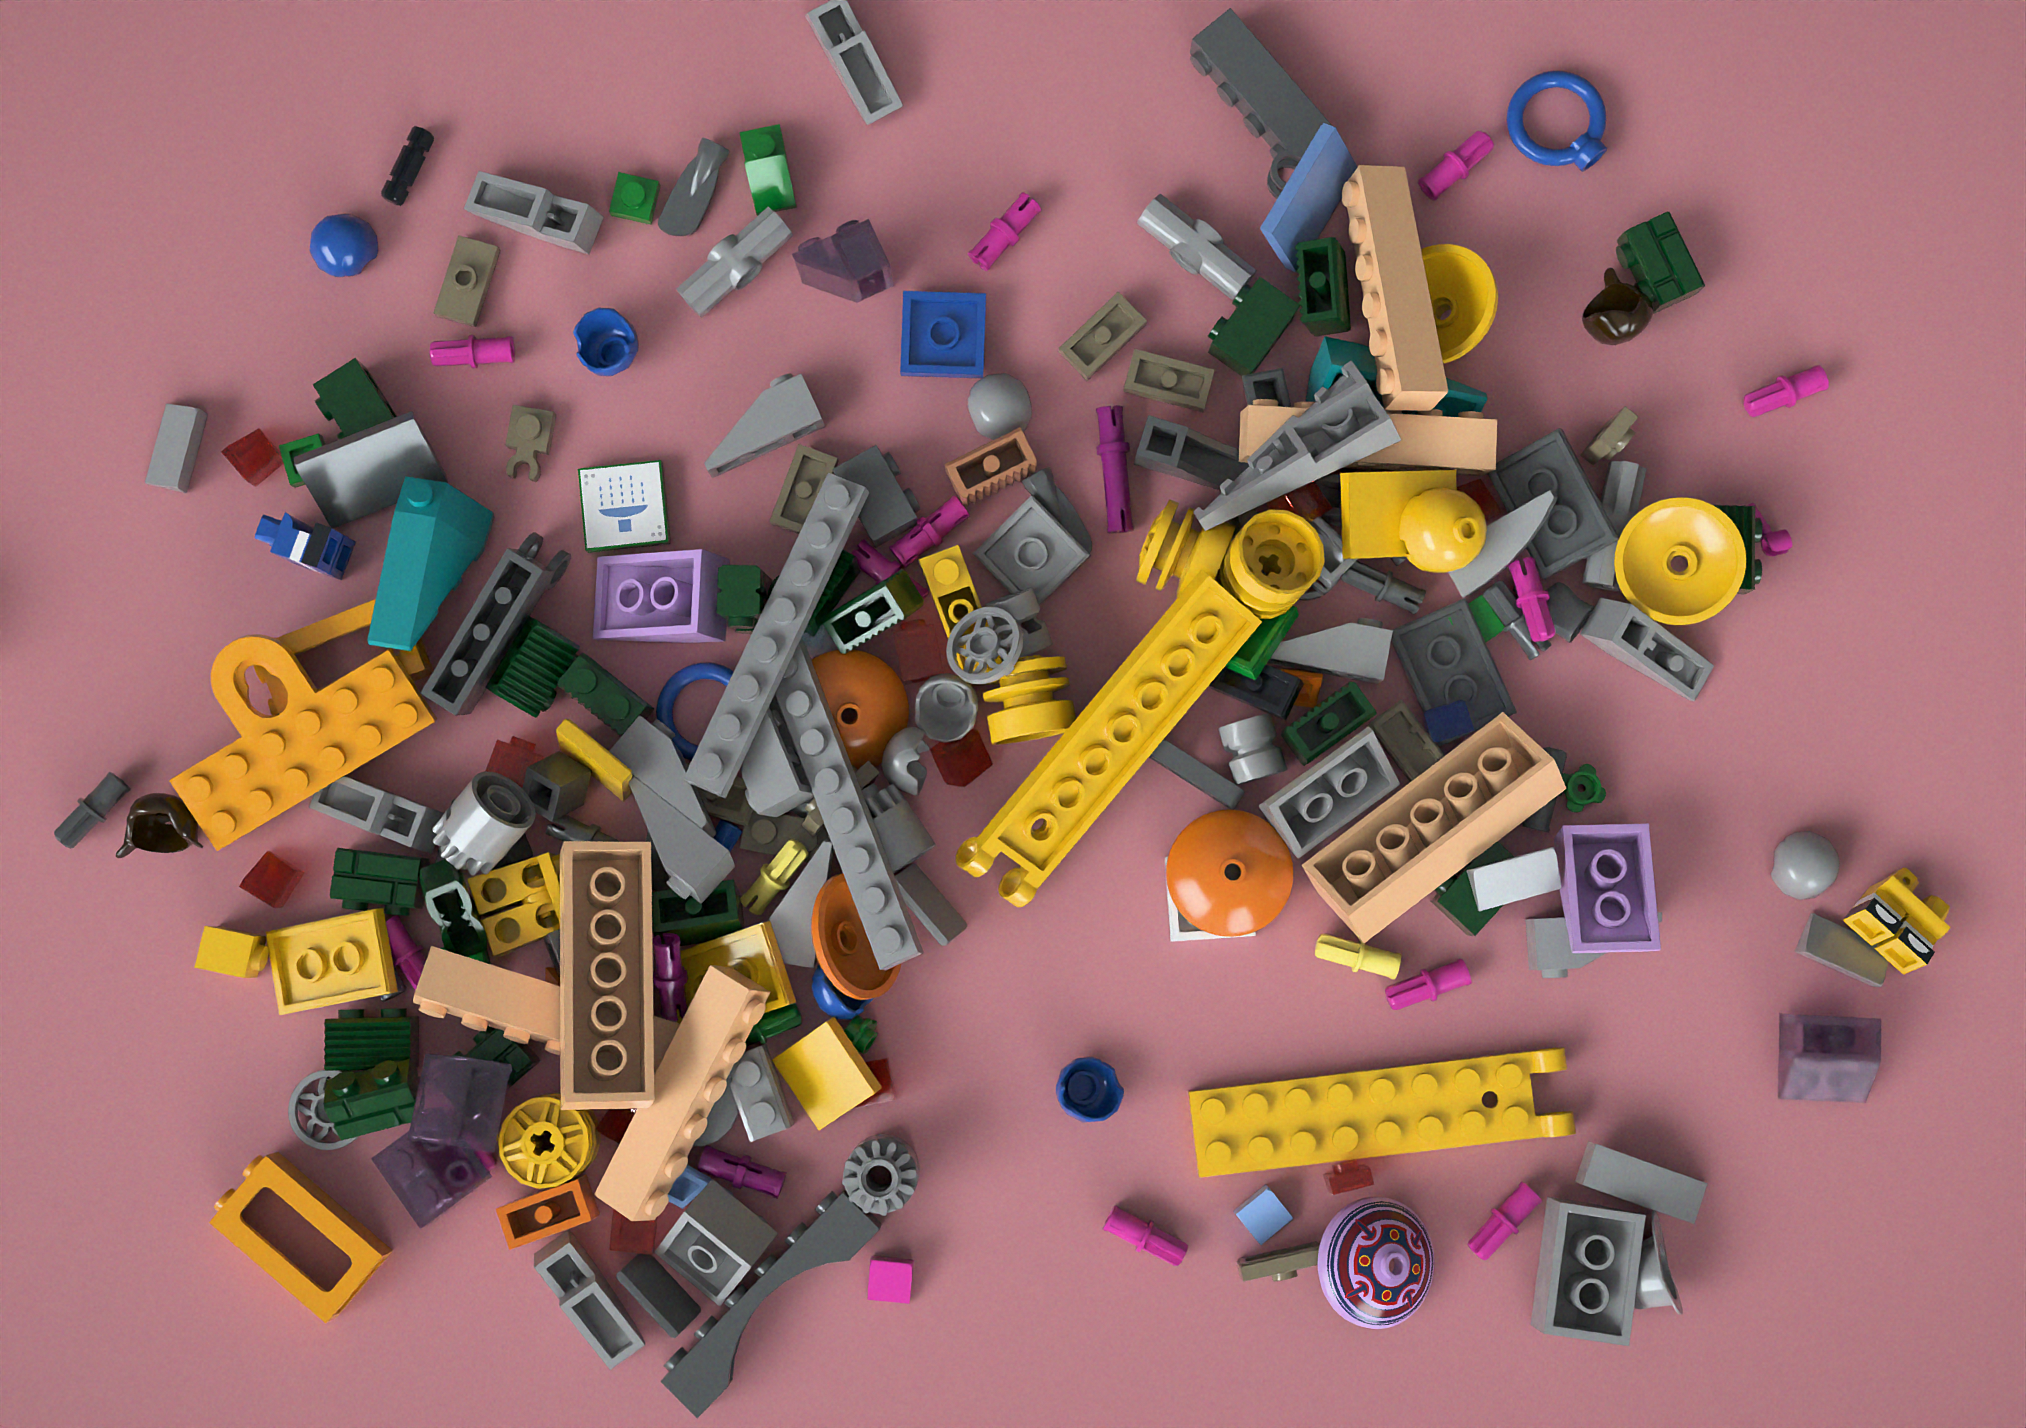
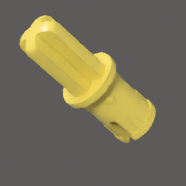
(775, 876)
(1358, 955)

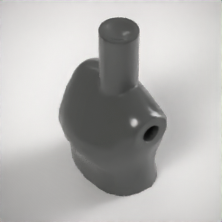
(1567, 611)

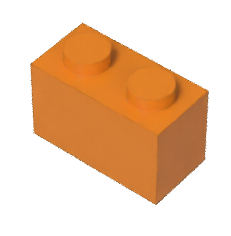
(547, 1212)

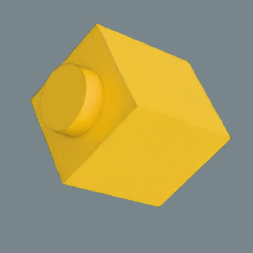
(232, 952)

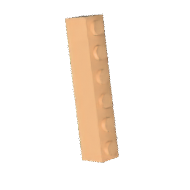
(1394, 289)
(1426, 442)
(503, 1000)
(684, 1091)

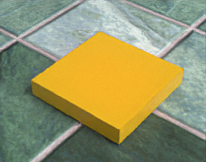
(590, 753)
(826, 1073)

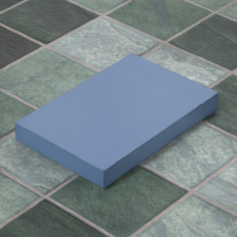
(1309, 195)

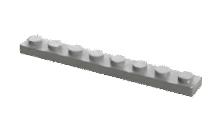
(776, 635)
(846, 814)

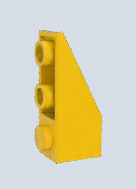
(951, 591)

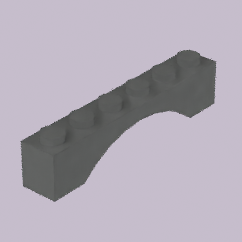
(1205, 461)
(708, 1366)

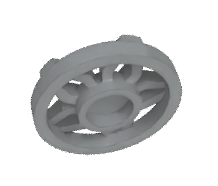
(985, 645)
(317, 1112)

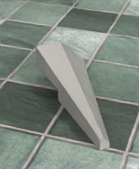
(1329, 435)

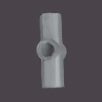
(1196, 246)
(734, 262)
(1621, 501)

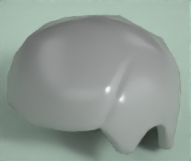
(999, 405)
(946, 707)
(901, 760)
(1805, 865)

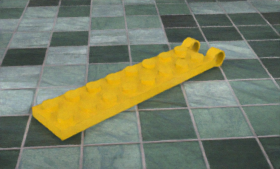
(1111, 738)
(1372, 1113)

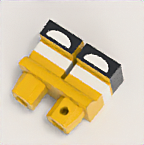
(1900, 921)

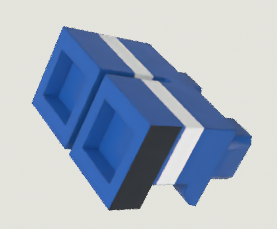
(309, 547)

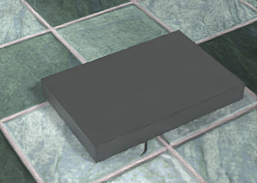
(368, 469)
(1577, 520)
(1452, 664)

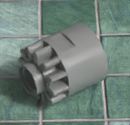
(484, 823)
(897, 826)
(897, 1158)

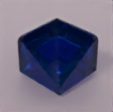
(1447, 721)

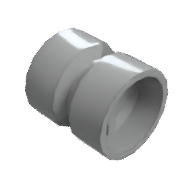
(1024, 608)
(1252, 749)

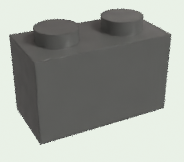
(887, 508)

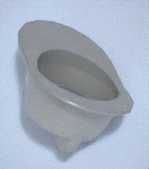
(1655, 1280)

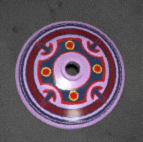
(1357, 1258)

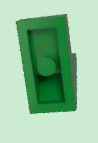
(768, 169)

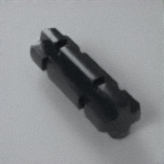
(407, 166)

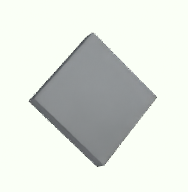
(1032, 551)

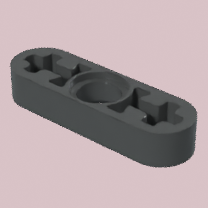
(1197, 774)

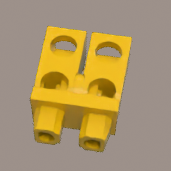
(531, 882)

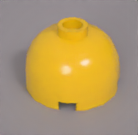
(1442, 530)

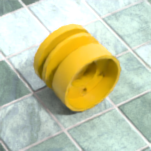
(1281, 547)
(1182, 550)
(1029, 701)
(572, 1135)

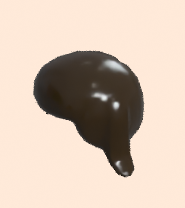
(1617, 312)
(148, 829)

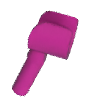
(1773, 542)

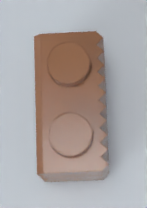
(991, 467)

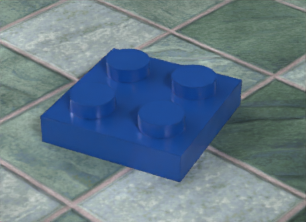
(943, 334)

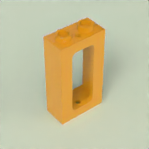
(414, 661)
(318, 1208)

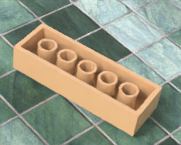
(1434, 826)
(606, 976)

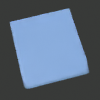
(1263, 1214)

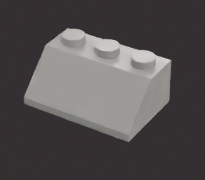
(1331, 793)
(1587, 1271)

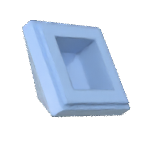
(687, 1186)

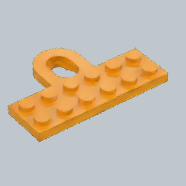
(303, 747)

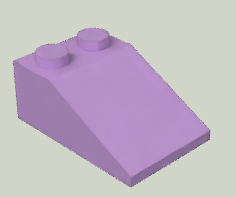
(659, 597)
(1608, 888)

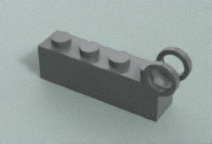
(1259, 90)
(492, 625)

